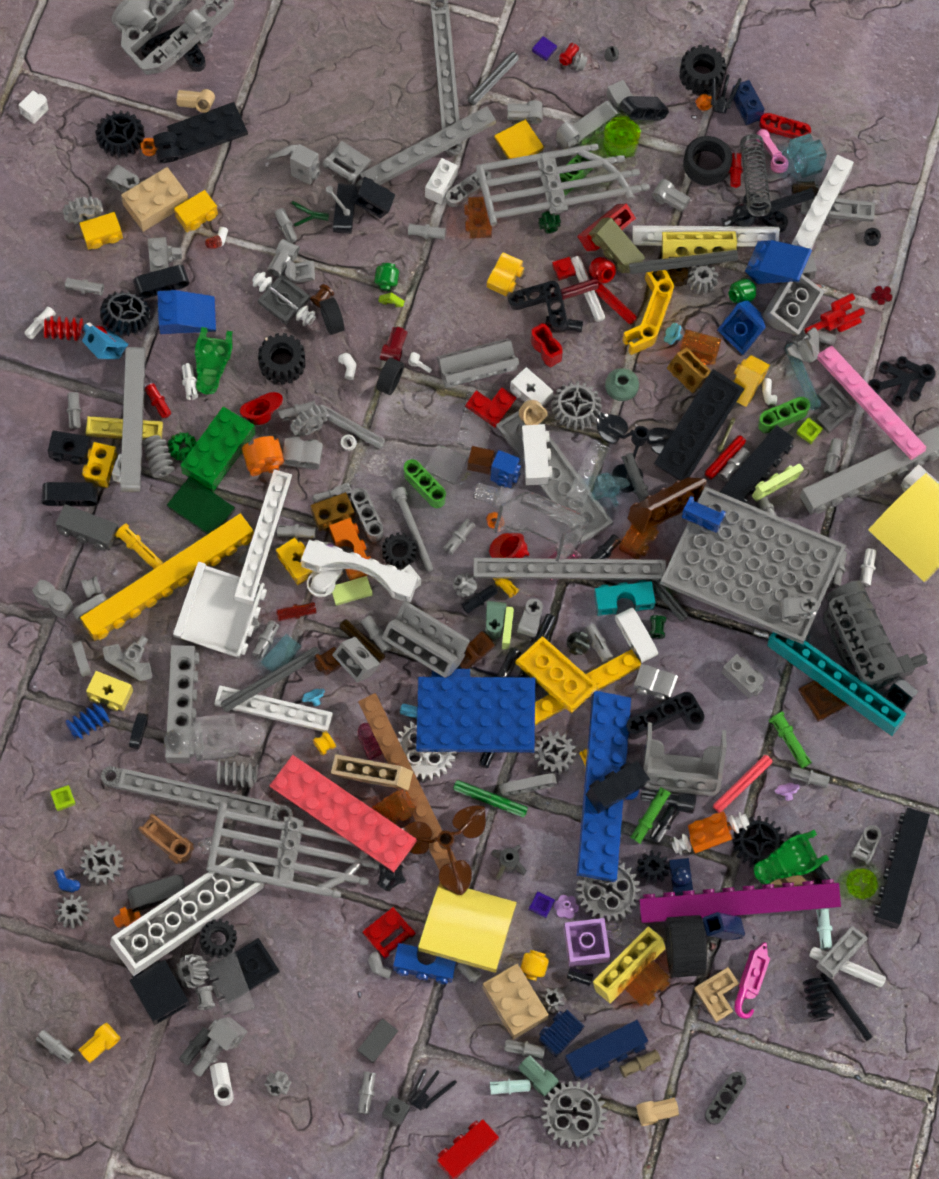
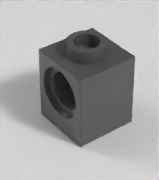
(396, 1111)

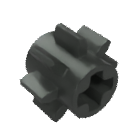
(578, 643)

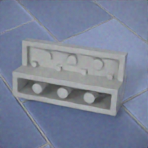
(477, 362)
(426, 640)

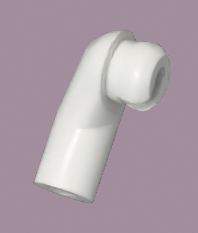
(766, 390)

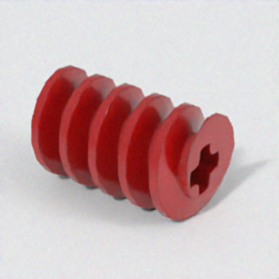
(60, 328)

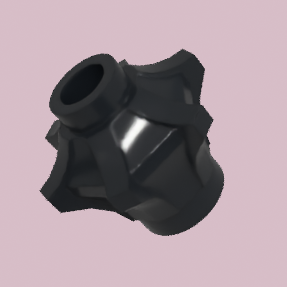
(390, 879)

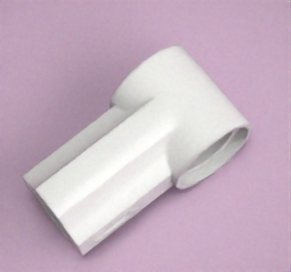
(221, 1082)

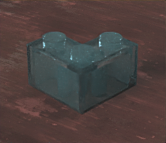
(807, 155)

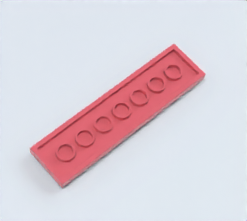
(343, 813)

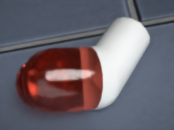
(218, 240)

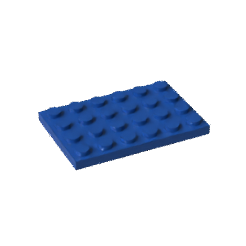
(476, 714)

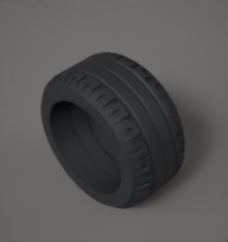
(708, 144)

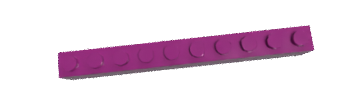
(741, 902)

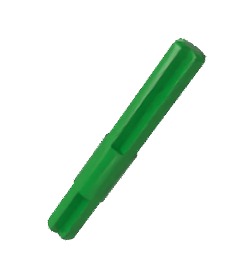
(490, 798)

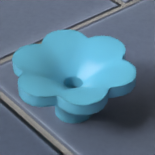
(673, 334)
(313, 696)

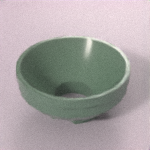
(618, 391)

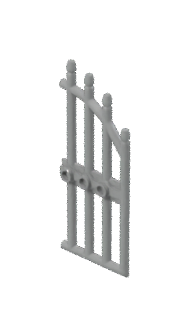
(551, 181)
(287, 853)

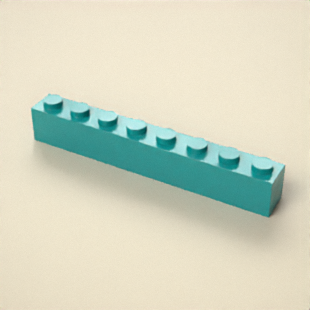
(839, 682)

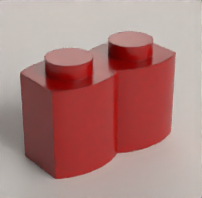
(544, 343)

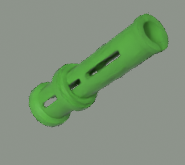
(786, 732)

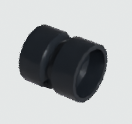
(165, 141)

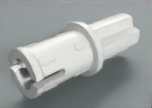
(38, 323)
(189, 381)
(868, 567)

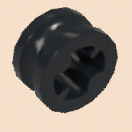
(875, 241)

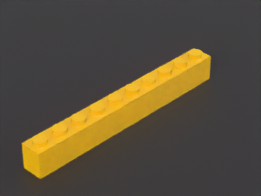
(166, 578)

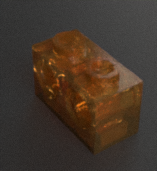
(477, 217)

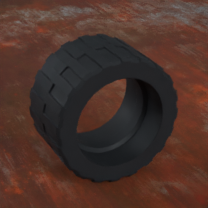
(686, 946)

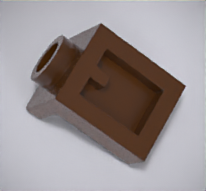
(326, 662)

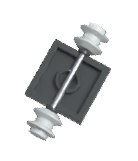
(283, 299)

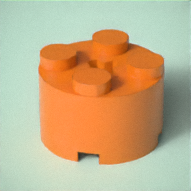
(263, 455)

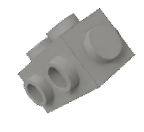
(743, 676)

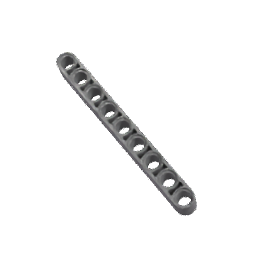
(133, 419)

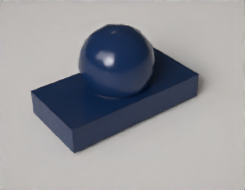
(680, 875)

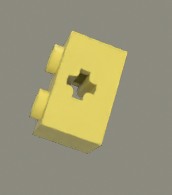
(103, 683)

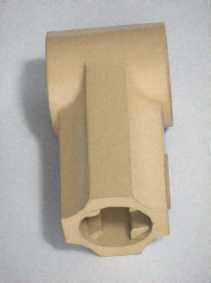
(200, 100)
(651, 1111)

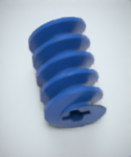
(87, 721)

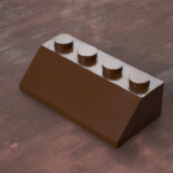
(665, 504)

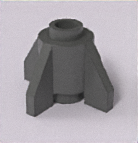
(508, 865)

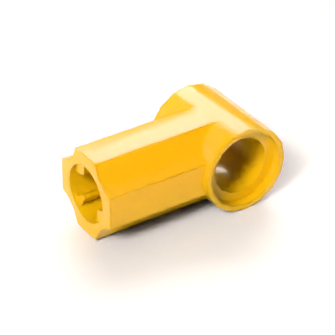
(103, 1039)

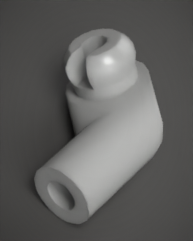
(377, 967)

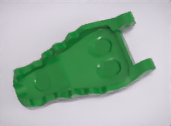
(211, 360)
(791, 859)

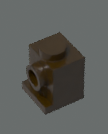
(678, 275)

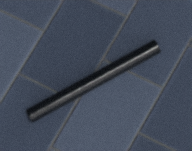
(847, 1007)

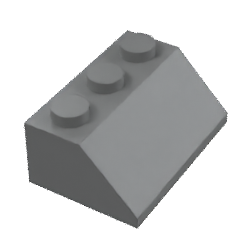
(793, 305)

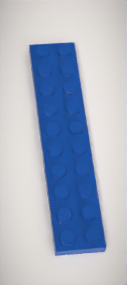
(605, 753)

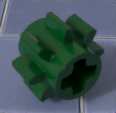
(549, 222)

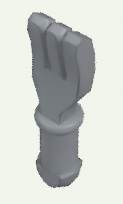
(330, 493)

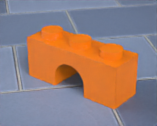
(345, 534)

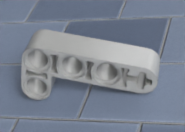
(587, 127)

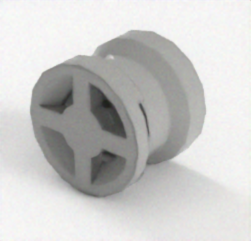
(91, 587)

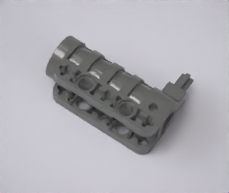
(865, 638)

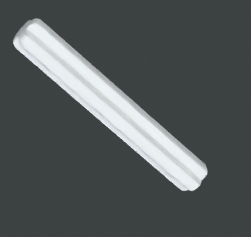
(591, 295)
(853, 969)

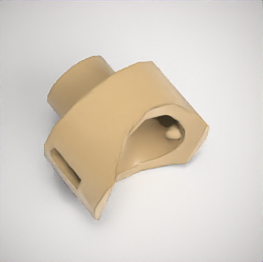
(532, 412)

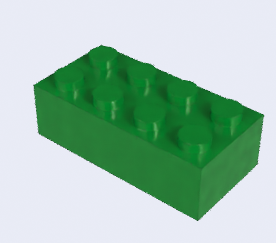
(218, 449)

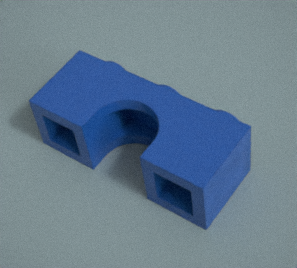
(407, 963)

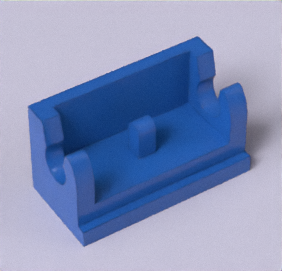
(703, 515)

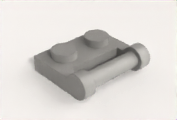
(349, 158)

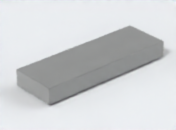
(841, 952)

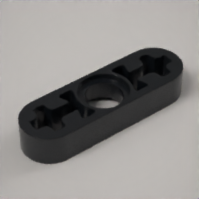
(767, 219)

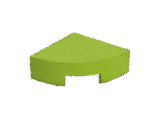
(392, 299)

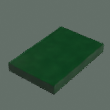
(200, 506)

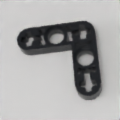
(189, 56)
(544, 296)

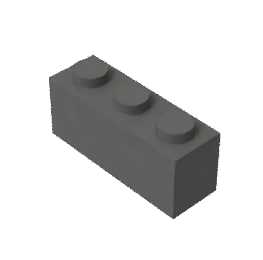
(86, 527)

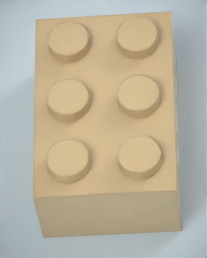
(154, 199)
(515, 1001)

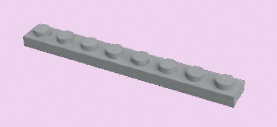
(430, 146)

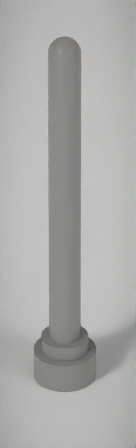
(400, 496)

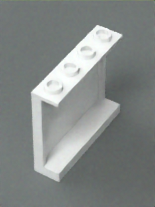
(213, 616)

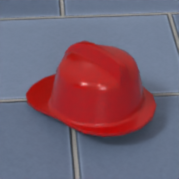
(261, 409)
(509, 546)

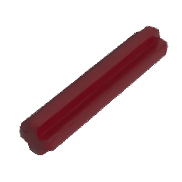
(579, 288)

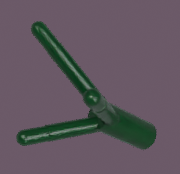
(314, 215)

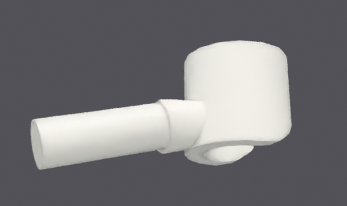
(414, 361)

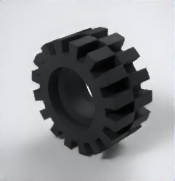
(388, 545)
(218, 950)

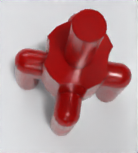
(837, 316)

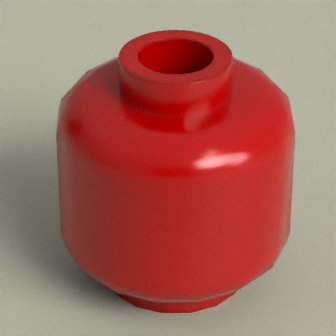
(602, 270)

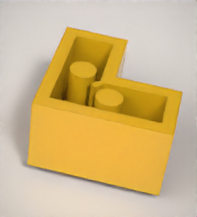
(749, 376)

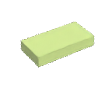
(351, 590)
(507, 628)

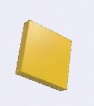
(519, 141)

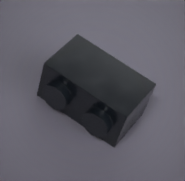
(372, 197)

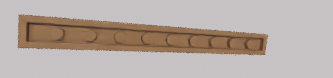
(395, 755)

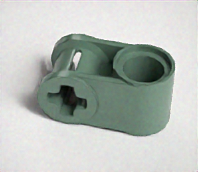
(495, 617)

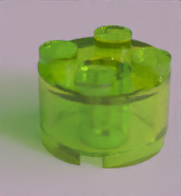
(621, 137)

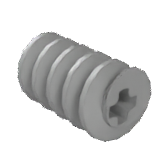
(157, 456)
(236, 774)

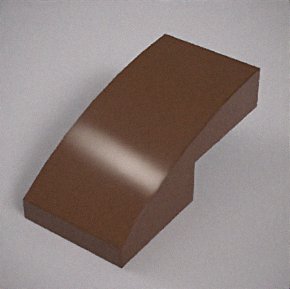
(477, 649)

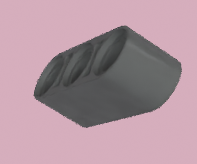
(154, 892)

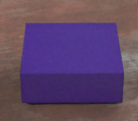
(544, 48)
(541, 904)

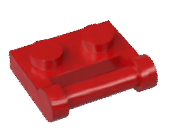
(384, 928)

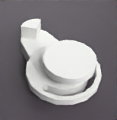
(324, 582)

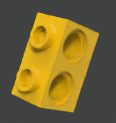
(104, 465)

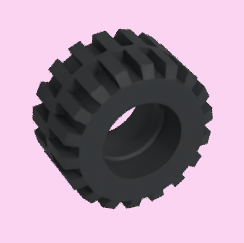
(702, 57)
(278, 345)

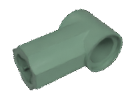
(541, 1079)

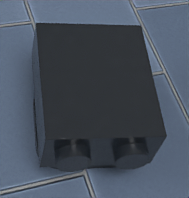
(159, 992)

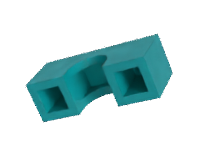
(640, 593)

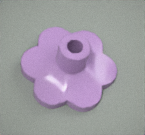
(787, 790)
(566, 911)

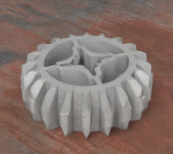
(575, 420)

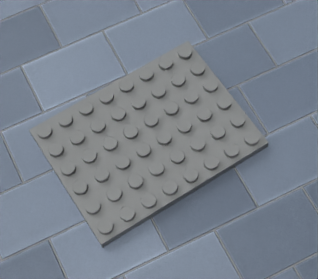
(753, 564)

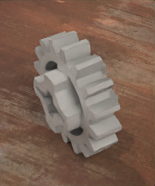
(82, 209)
(309, 420)
(562, 751)
(106, 856)

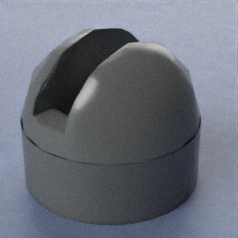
(608, 54)

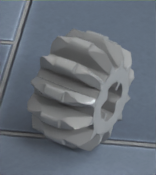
(709, 281)
(76, 917)
(192, 971)

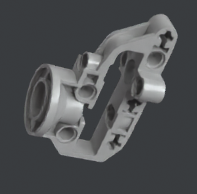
(141, 18)

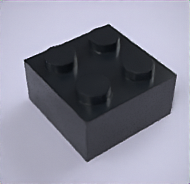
(901, 693)

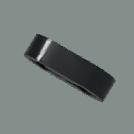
(138, 730)

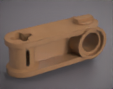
(167, 839)

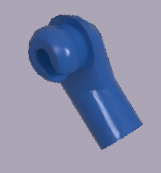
(66, 884)

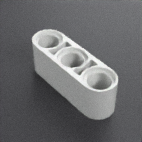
(636, 635)

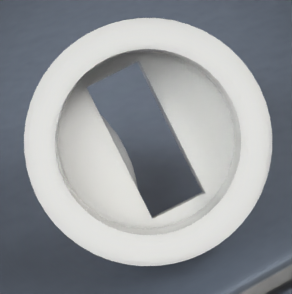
(345, 445)

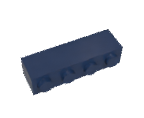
(606, 1050)

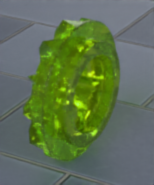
(867, 877)

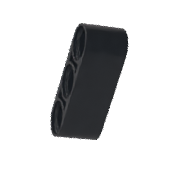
(644, 108)
(344, 223)
(161, 280)
(69, 493)

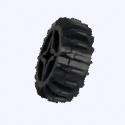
(124, 125)
(125, 313)
(751, 842)

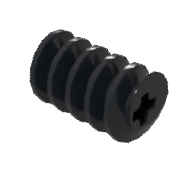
(817, 999)

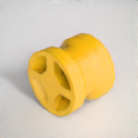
(324, 743)

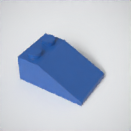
(777, 262)
(185, 312)

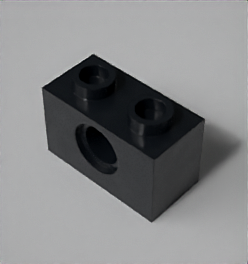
(61, 440)

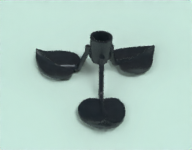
(614, 427)

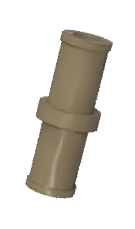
(639, 1063)

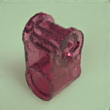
(369, 743)

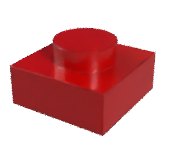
(563, 268)

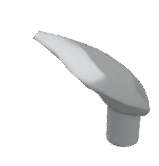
(283, 152)

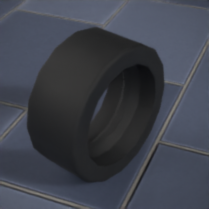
(332, 316)
(390, 376)

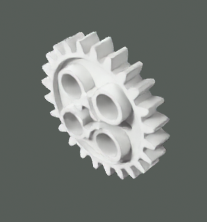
(424, 767)

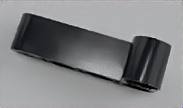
(662, 718)

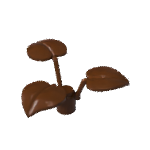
(470, 822)

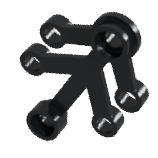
(904, 379)

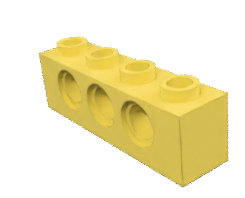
(691, 240)
(629, 965)

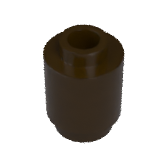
(804, 185)

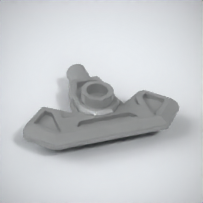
(130, 659)

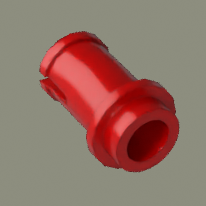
(566, 57)

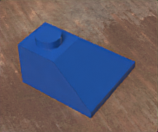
(742, 326)

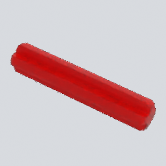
(616, 304)
(723, 458)

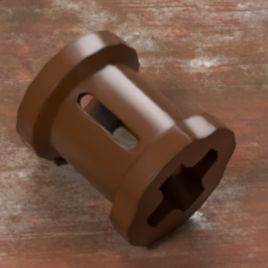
(324, 290)

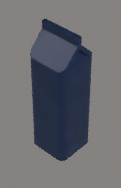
(724, 926)

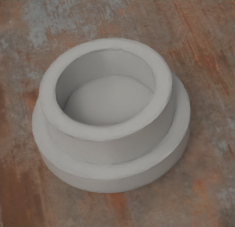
(579, 62)

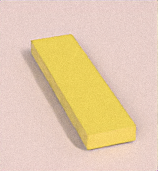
(114, 427)

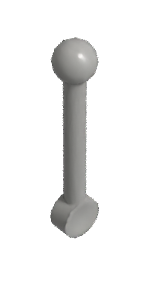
(329, 190)

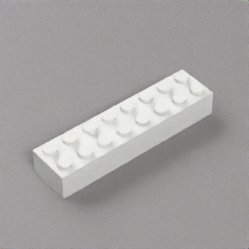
(183, 915)

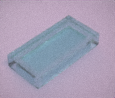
(281, 653)

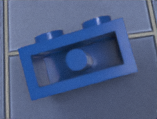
(505, 469)

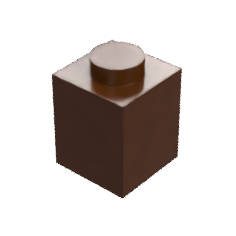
(480, 460)

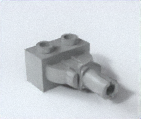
(224, 1035)

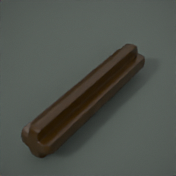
(352, 632)

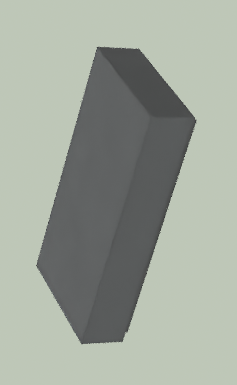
(377, 1040)

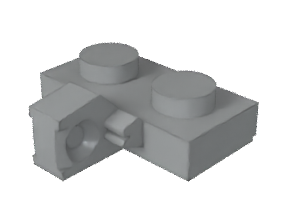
(161, 254)

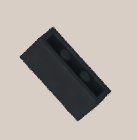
(617, 786)

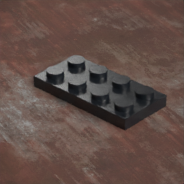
(208, 130)

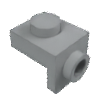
(300, 271)

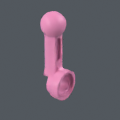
(774, 153)

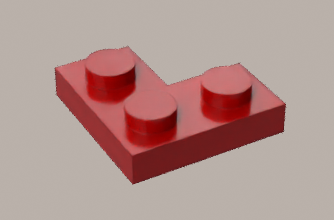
(489, 410)

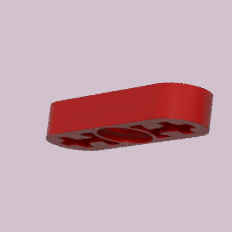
(783, 120)

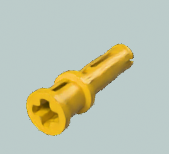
(134, 542)

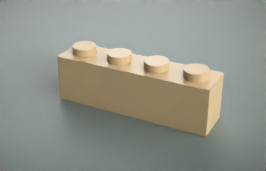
(371, 772)

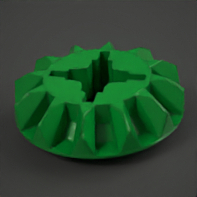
(176, 439)

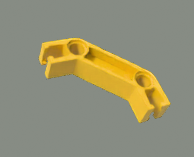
(654, 313)

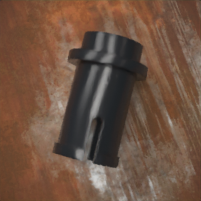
(579, 976)

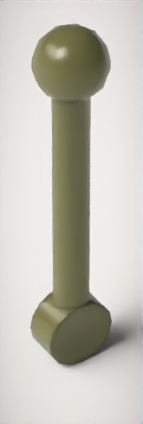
(720, 448)

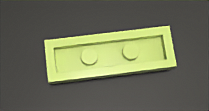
(777, 481)

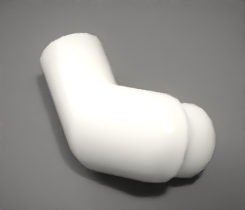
(349, 362)

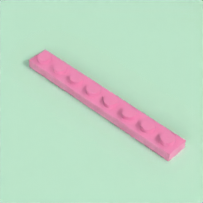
(871, 402)

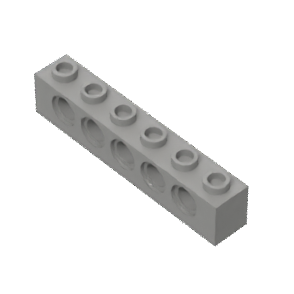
(179, 656)

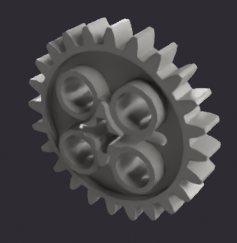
(599, 906)
(571, 1133)

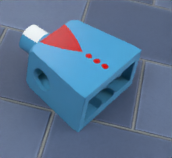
(103, 342)

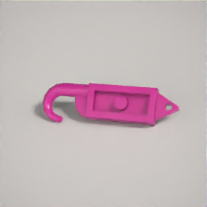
(752, 978)

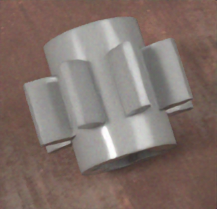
(464, 585)
(549, 995)
(277, 1083)

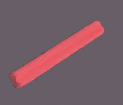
(742, 783)

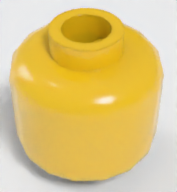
(534, 964)

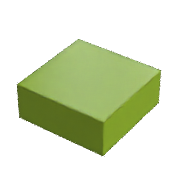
(809, 430)
(63, 798)

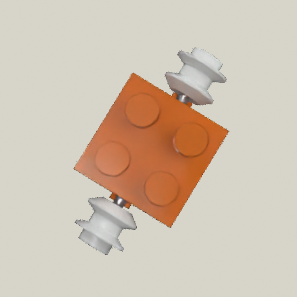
(710, 832)

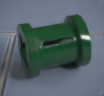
(657, 626)

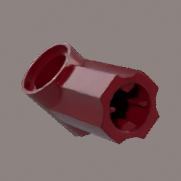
(394, 345)

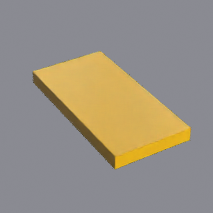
(556, 674)

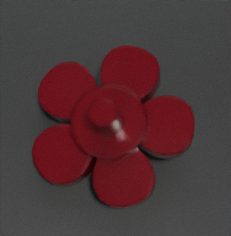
(882, 295)

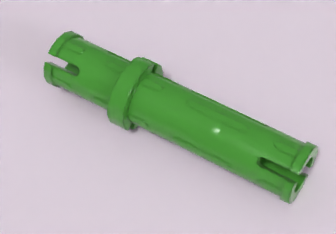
(650, 815)

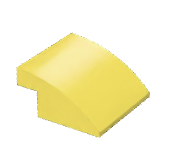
(912, 527)
(467, 927)

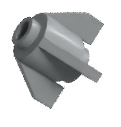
(805, 346)

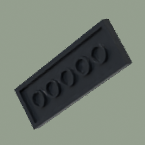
(698, 426)

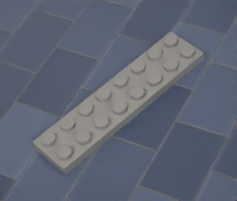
(561, 480)

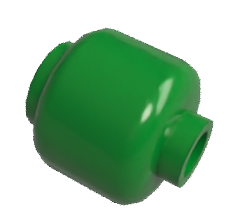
(386, 276)
(742, 291)

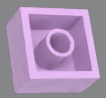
(586, 942)

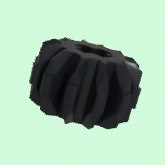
(648, 872)

